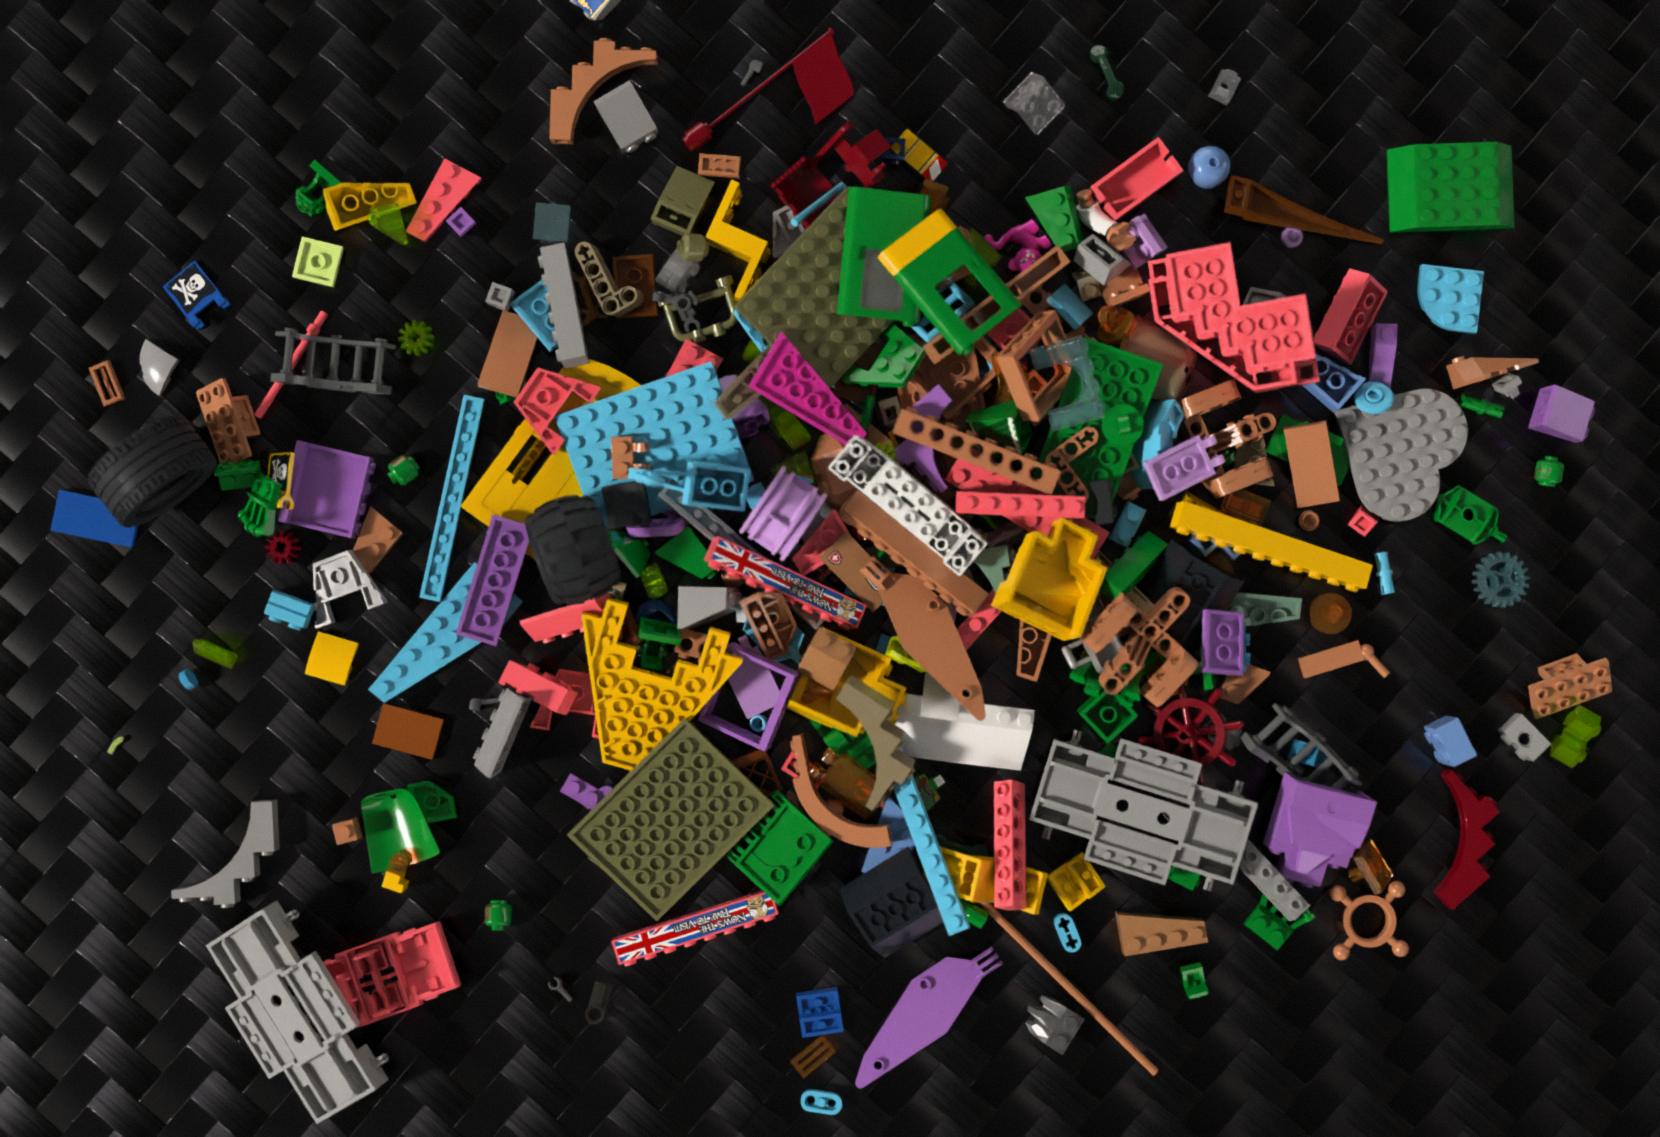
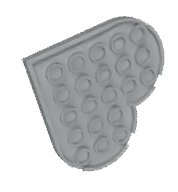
(1400, 451)

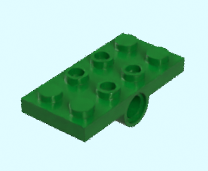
(858, 748)

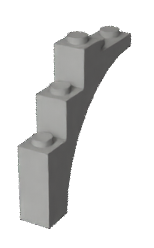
(260, 837)

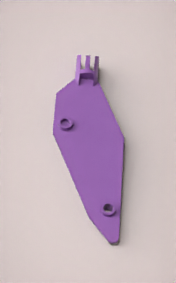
(924, 1012)

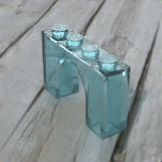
(1073, 354)

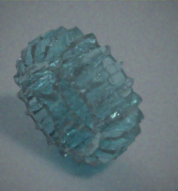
(1511, 566)

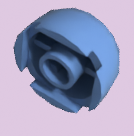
(1209, 167)

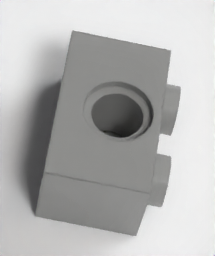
(1535, 741)

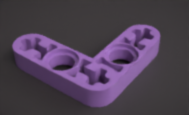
(660, 527)

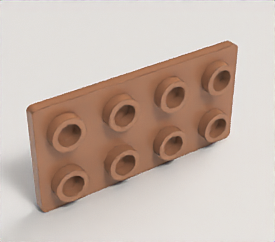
(228, 421)
(1568, 684)

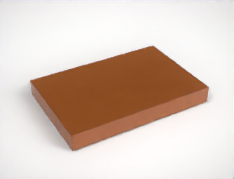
(408, 731)

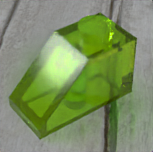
(389, 221)

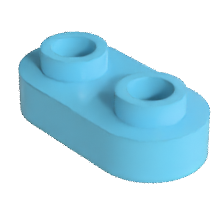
(821, 1104)

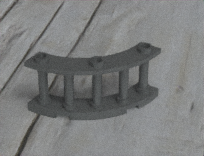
(332, 382)
(1256, 746)

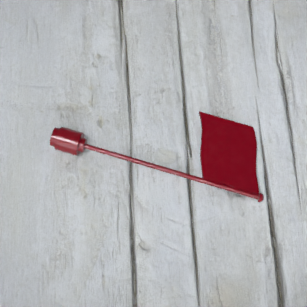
(819, 77)

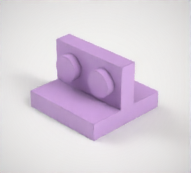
(1147, 244)

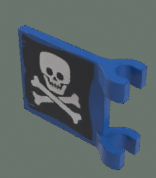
(194, 292)

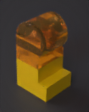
(396, 871)

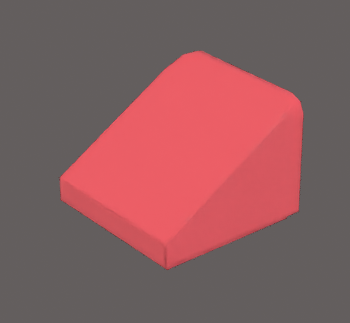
(1363, 520)

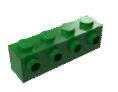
(1133, 565)

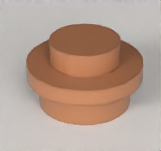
(1308, 520)

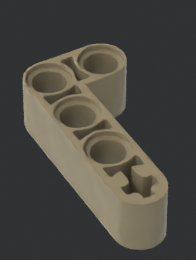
(604, 277)

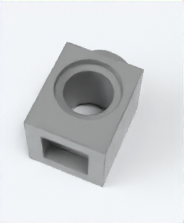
(500, 296)

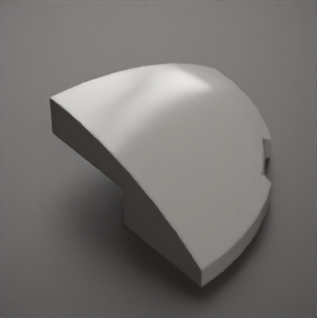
(156, 366)

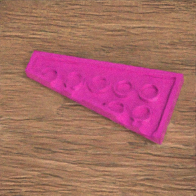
(796, 387)

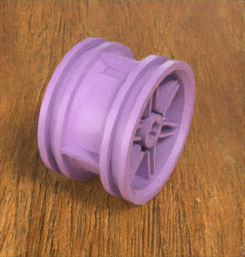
(783, 513)

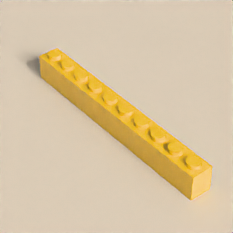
(1271, 546)

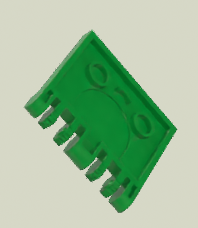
(781, 851)

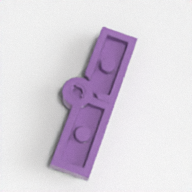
(583, 791)

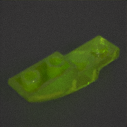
(785, 424)

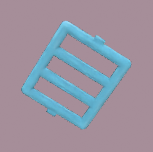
(957, 294)

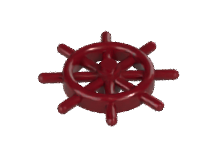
(1190, 731)

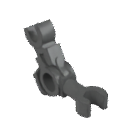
(682, 303)

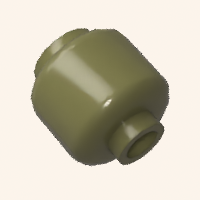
(693, 247)

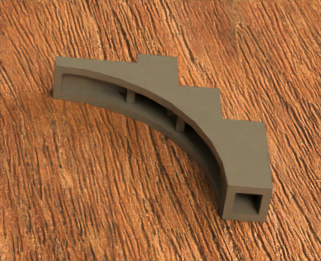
(874, 712)

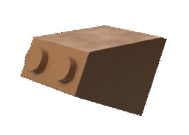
(826, 658)

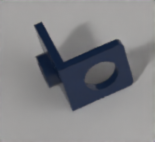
(895, 159)

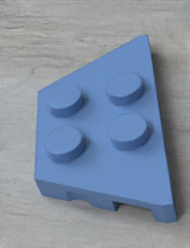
(900, 835)

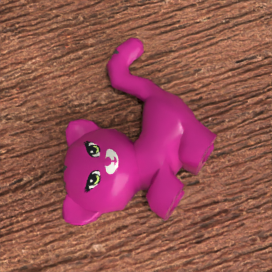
(1025, 236)

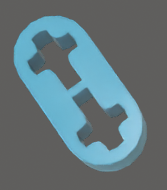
(1063, 934)

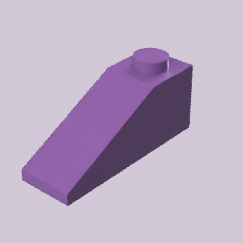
(1382, 352)

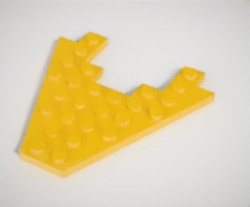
(638, 705)

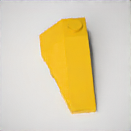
(351, 202)

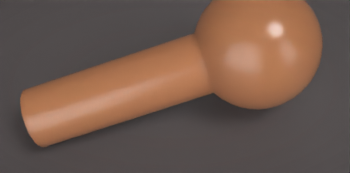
(1368, 653)

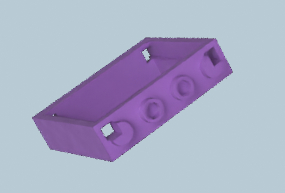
(764, 742)

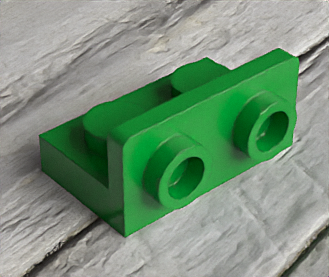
(237, 475)

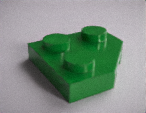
(433, 801)

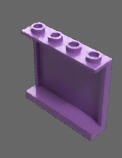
(328, 489)

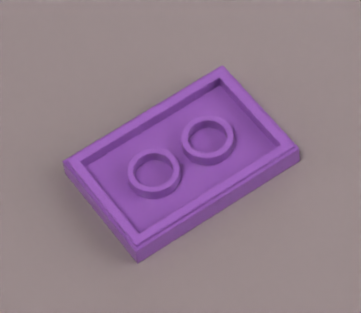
(1222, 642)

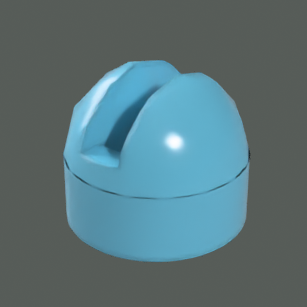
(755, 722)

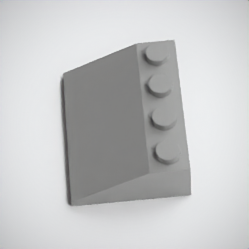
(502, 732)

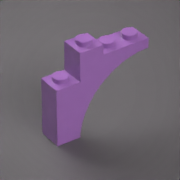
(933, 404)

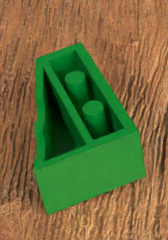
(1058, 216)

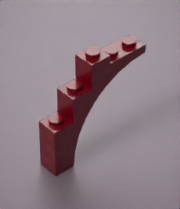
(1474, 842)

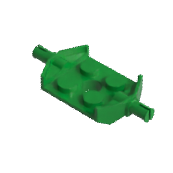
(1450, 509)

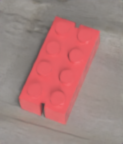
(1135, 180)

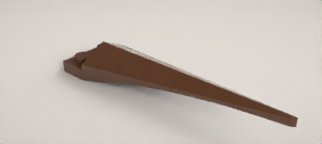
(1264, 206)

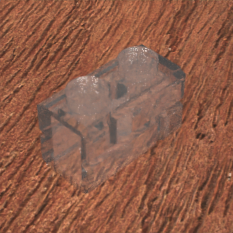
(676, 273)

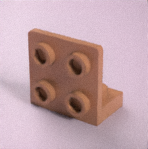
(1124, 288)

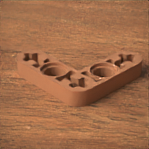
(1065, 458)

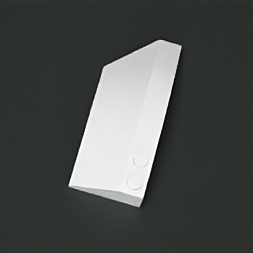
(993, 742)

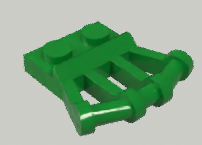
(261, 507)
(1270, 926)

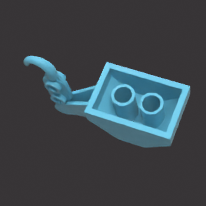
(705, 484)

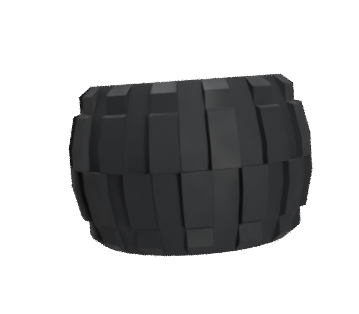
(572, 549)

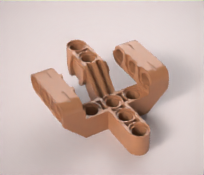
(1211, 399)
(1118, 614)

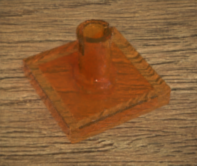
(1371, 867)

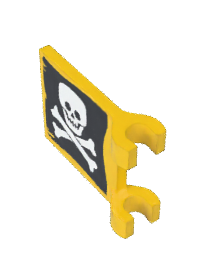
(281, 470)

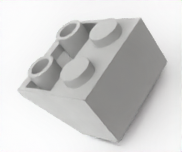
(1100, 259)

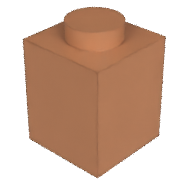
(347, 830)

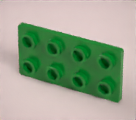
(1278, 448)

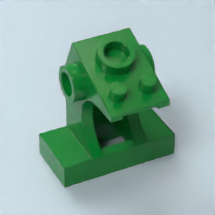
(305, 201)
(655, 636)

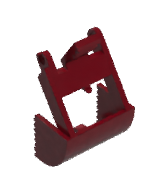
(806, 183)

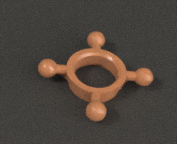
(1399, 947)

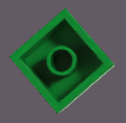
(1106, 714)

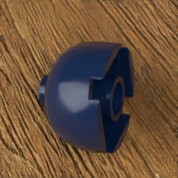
(656, 610)

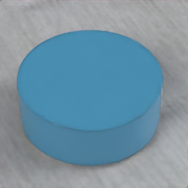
(188, 679)

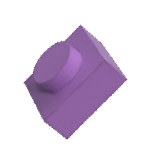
(461, 222)

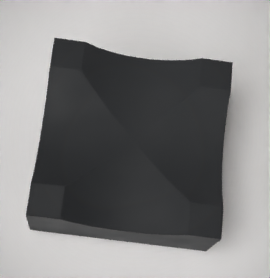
(626, 504)
(1104, 510)

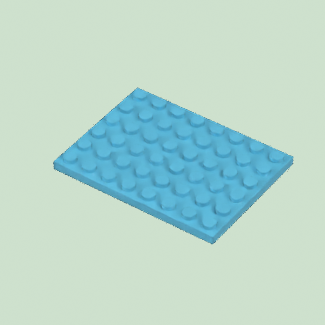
(669, 414)

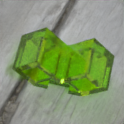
(1579, 729)

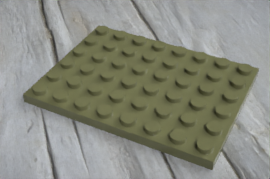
(802, 299)
(670, 819)

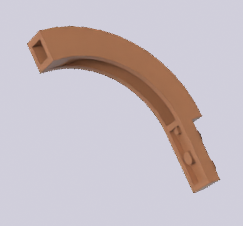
(833, 823)

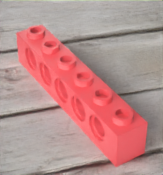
(1009, 845)

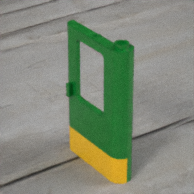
(927, 258)

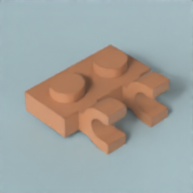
(623, 455)

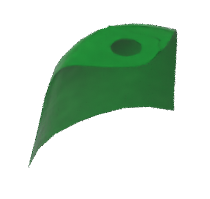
(395, 826)

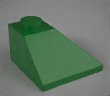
(631, 550)

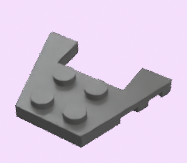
(339, 577)

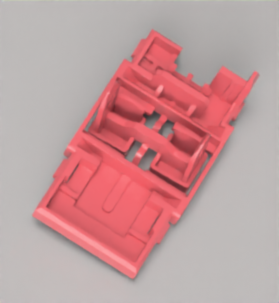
(419, 965)

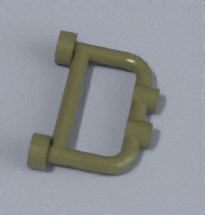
(718, 329)

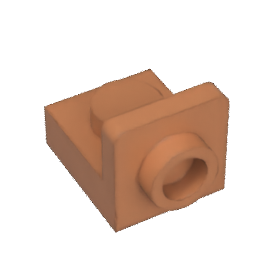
(1127, 488)

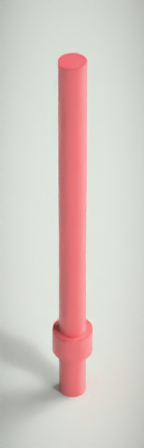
(313, 329)

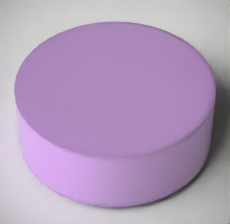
(1291, 237)

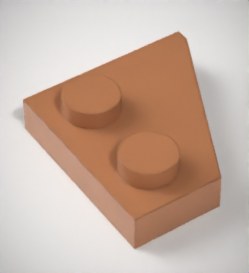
(1237, 688)

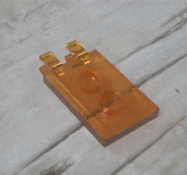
(846, 781)

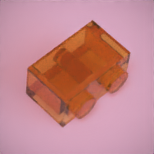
(1245, 506)

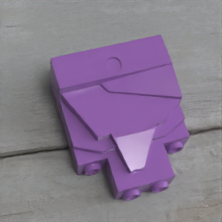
(1316, 828)

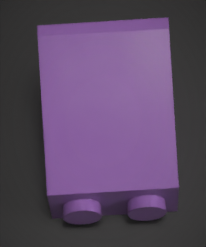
(1562, 413)

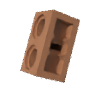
(698, 641)

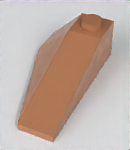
(1475, 369)

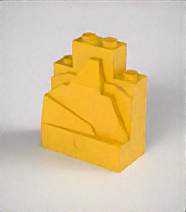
(1053, 580)
(866, 666)

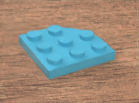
(1451, 296)

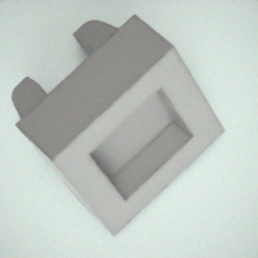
(1508, 385)

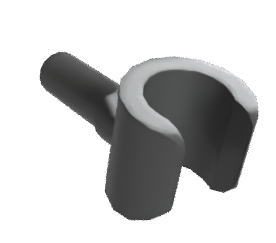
(755, 66)
(475, 703)
(560, 988)

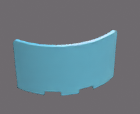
(1160, 427)

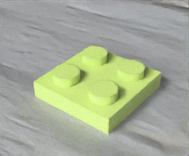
(317, 262)

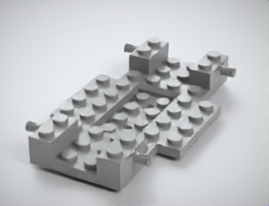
(1208, 832)
(322, 1075)

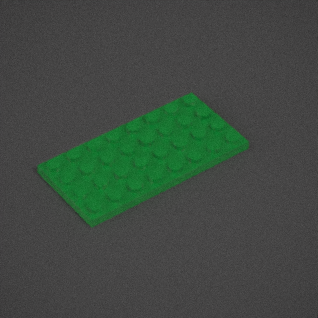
(1122, 380)

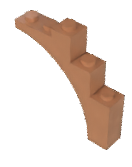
(607, 62)

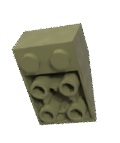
(682, 202)

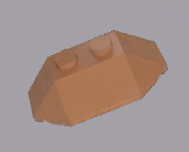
(823, 455)
(770, 622)

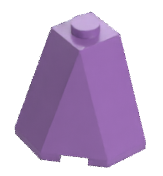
(749, 417)

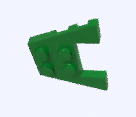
(894, 364)

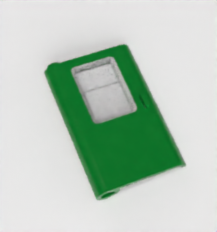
(871, 225)

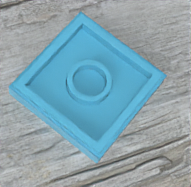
(1069, 306)

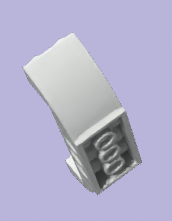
(909, 503)

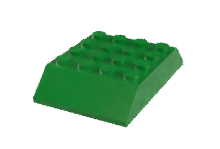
(1450, 187)

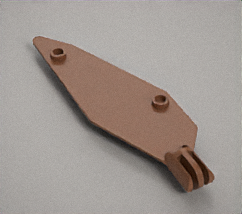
(928, 633)

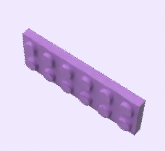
(494, 580)

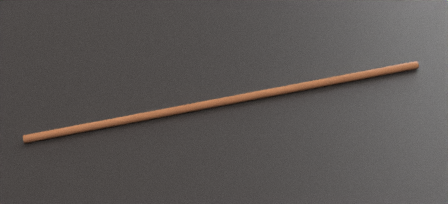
(1067, 985)

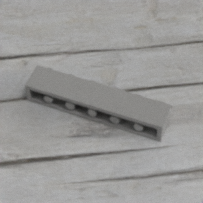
(564, 305)

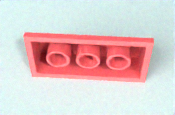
(1350, 316)
(562, 620)

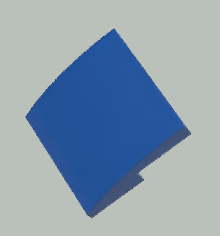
(819, 1012)

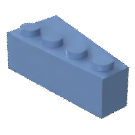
(1335, 383)

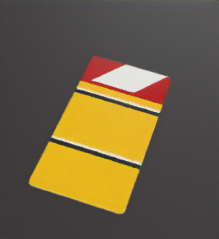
(920, 156)

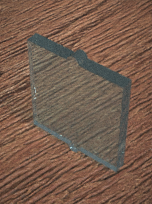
(551, 222)

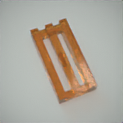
(799, 1068)

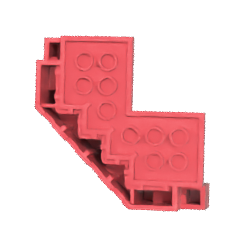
(1256, 343)

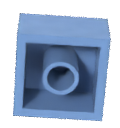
(1449, 741)

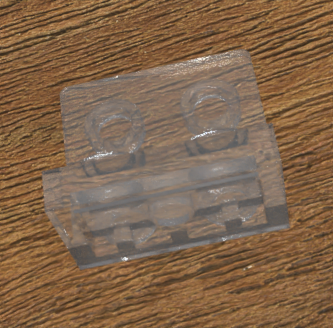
(1035, 102)

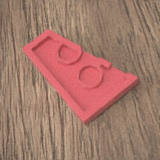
(824, 536)

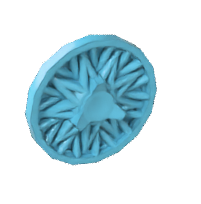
(1373, 397)

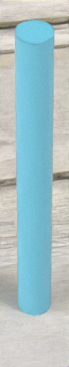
(818, 204)

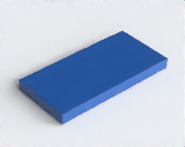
(89, 519)

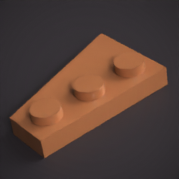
(375, 539)

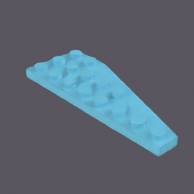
(433, 643)

